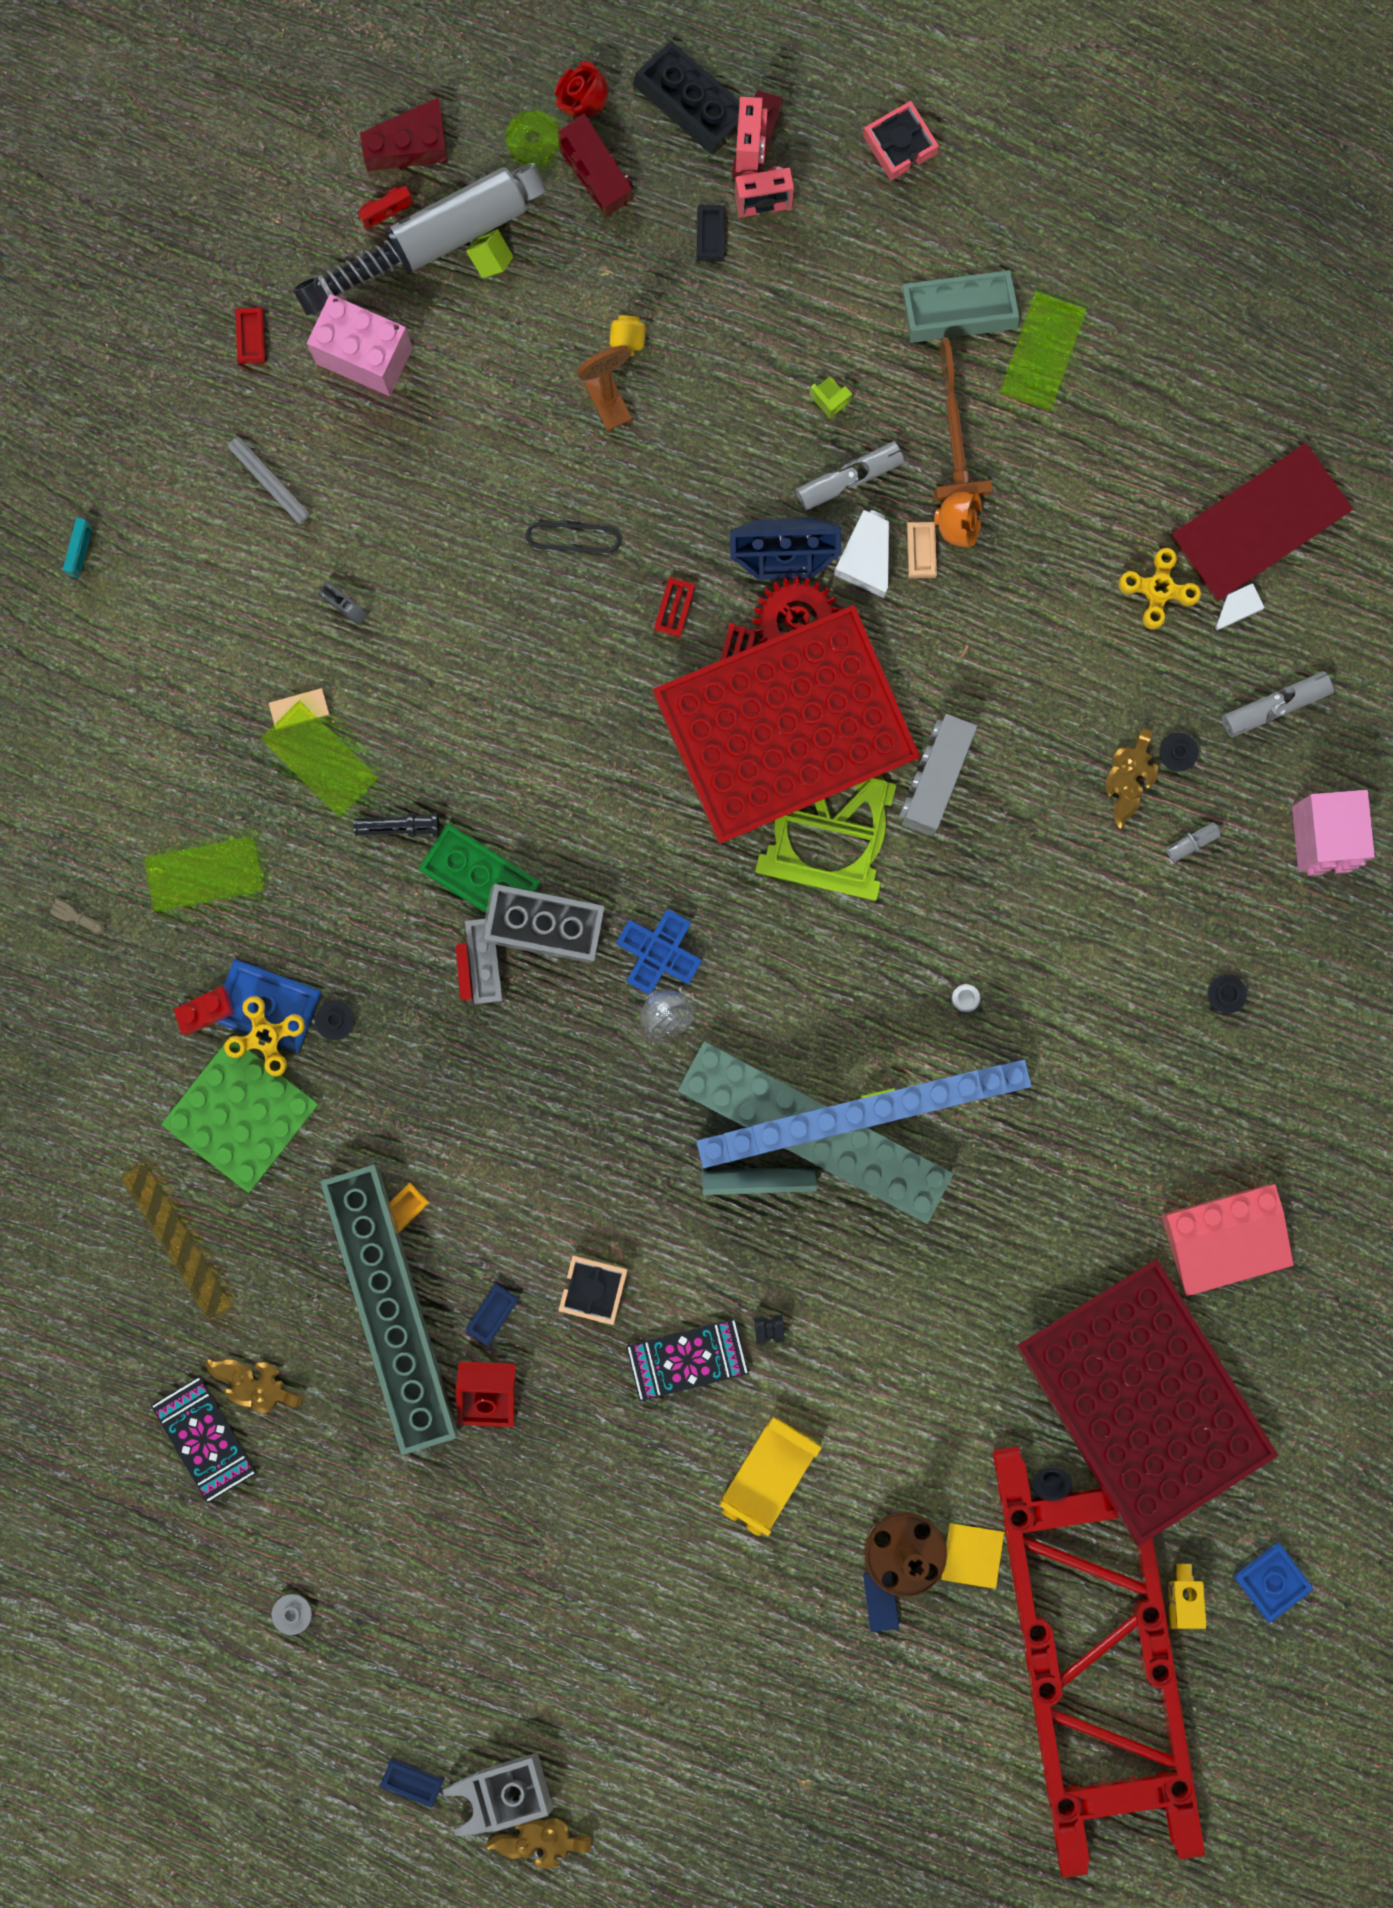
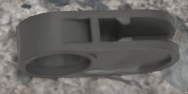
(342, 603)

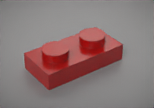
(386, 207)
(203, 1011)

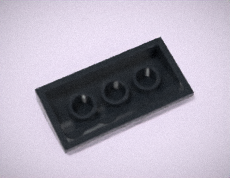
(689, 97)

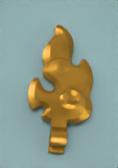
(1127, 766)
(245, 1391)
(548, 1834)

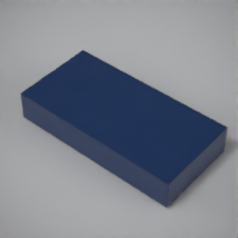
(492, 1314)
(880, 1604)
(411, 1782)

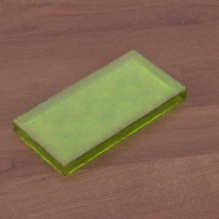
(1042, 351)
(319, 759)
(204, 874)

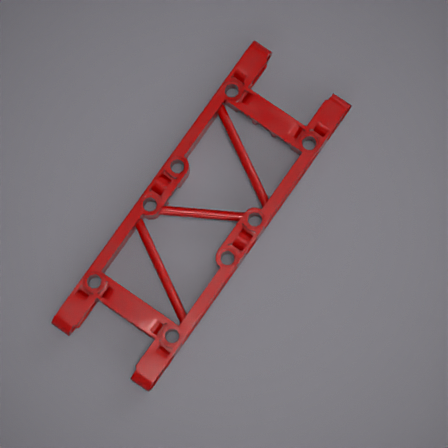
(1042, 1667)

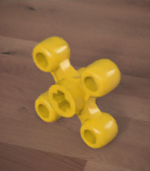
(1161, 578)
(276, 1032)

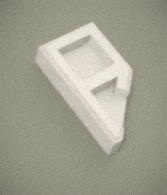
(1239, 606)

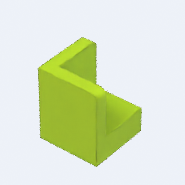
(489, 253)
(830, 396)

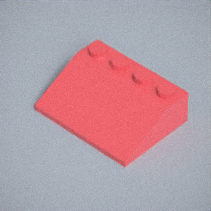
(1229, 1239)

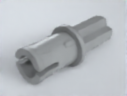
(1193, 842)

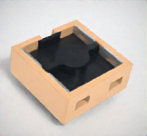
(593, 1290)

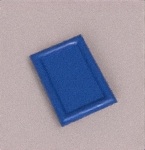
(280, 997)

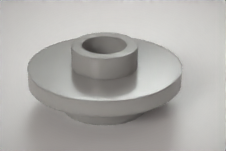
(291, 1614)

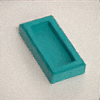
(77, 548)

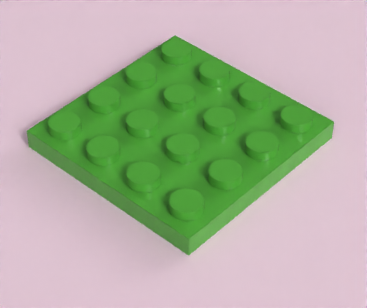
(240, 1116)

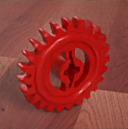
(779, 600)

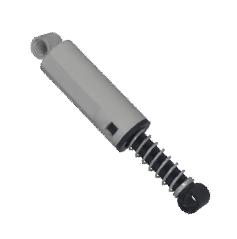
(432, 232)

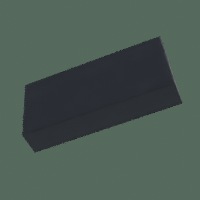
(710, 233)

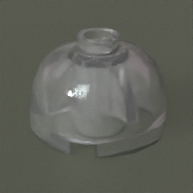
(665, 1013)

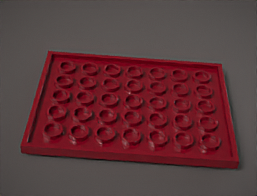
(1147, 1402)

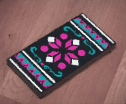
(687, 1359)
(204, 1439)

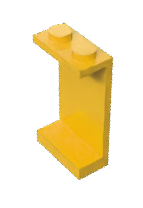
(768, 1476)

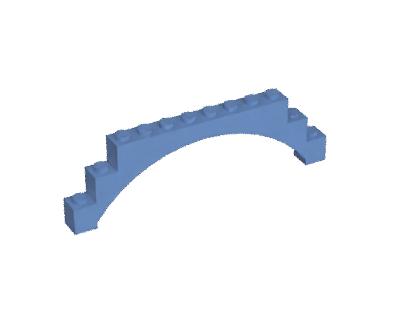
(863, 1113)

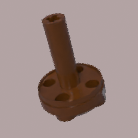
(905, 1554)

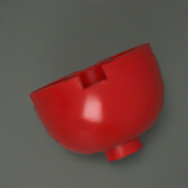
(582, 91)

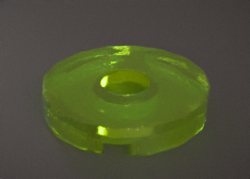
(528, 152)

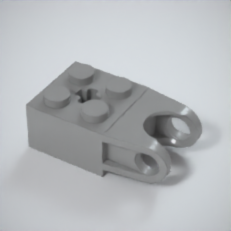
(491, 1796)

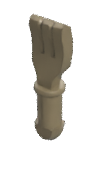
(67, 913)

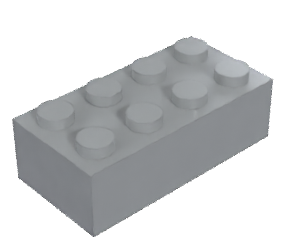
(938, 777)
(542, 923)

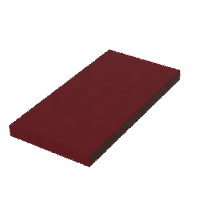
(1261, 522)

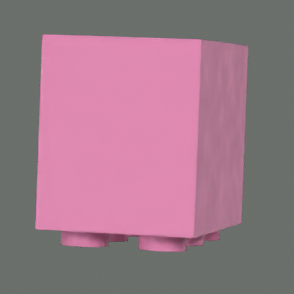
(359, 345)
(1333, 832)

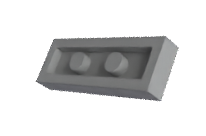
(483, 965)

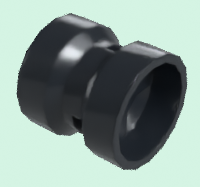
(769, 1329)

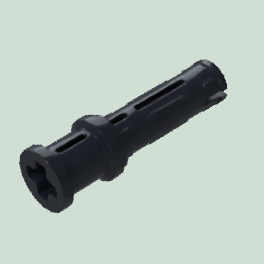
(410, 825)

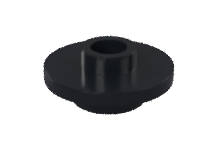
(1178, 752)
(1227, 994)
(334, 1020)
(1052, 1484)

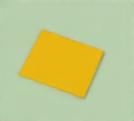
(973, 1555)

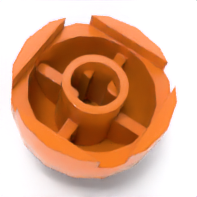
(959, 518)

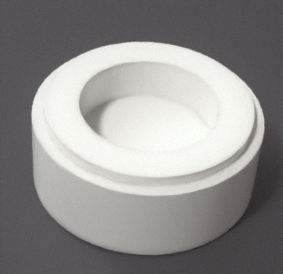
(965, 998)

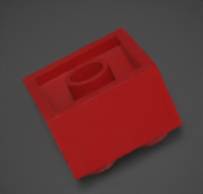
(486, 1394)

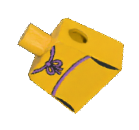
(1184, 1613)

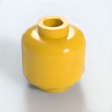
(628, 332)

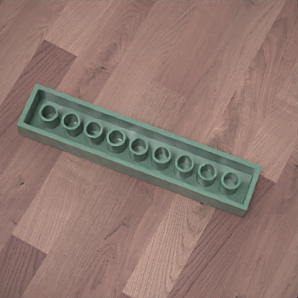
(855, 1156)
(389, 1309)

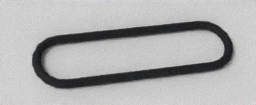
(573, 526)

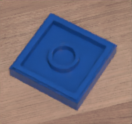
(1273, 1582)

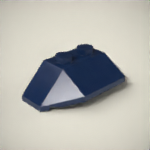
(785, 547)

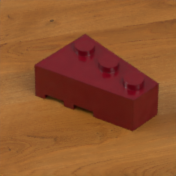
(406, 139)
(594, 165)

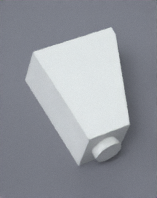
(866, 554)

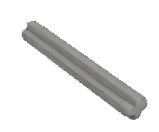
(268, 480)

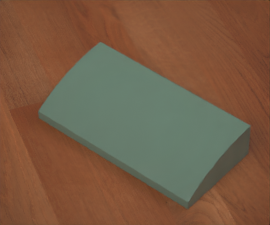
(960, 306)
(759, 1180)

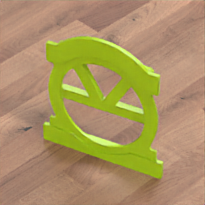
(853, 880)

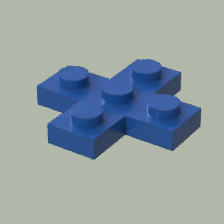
(658, 952)

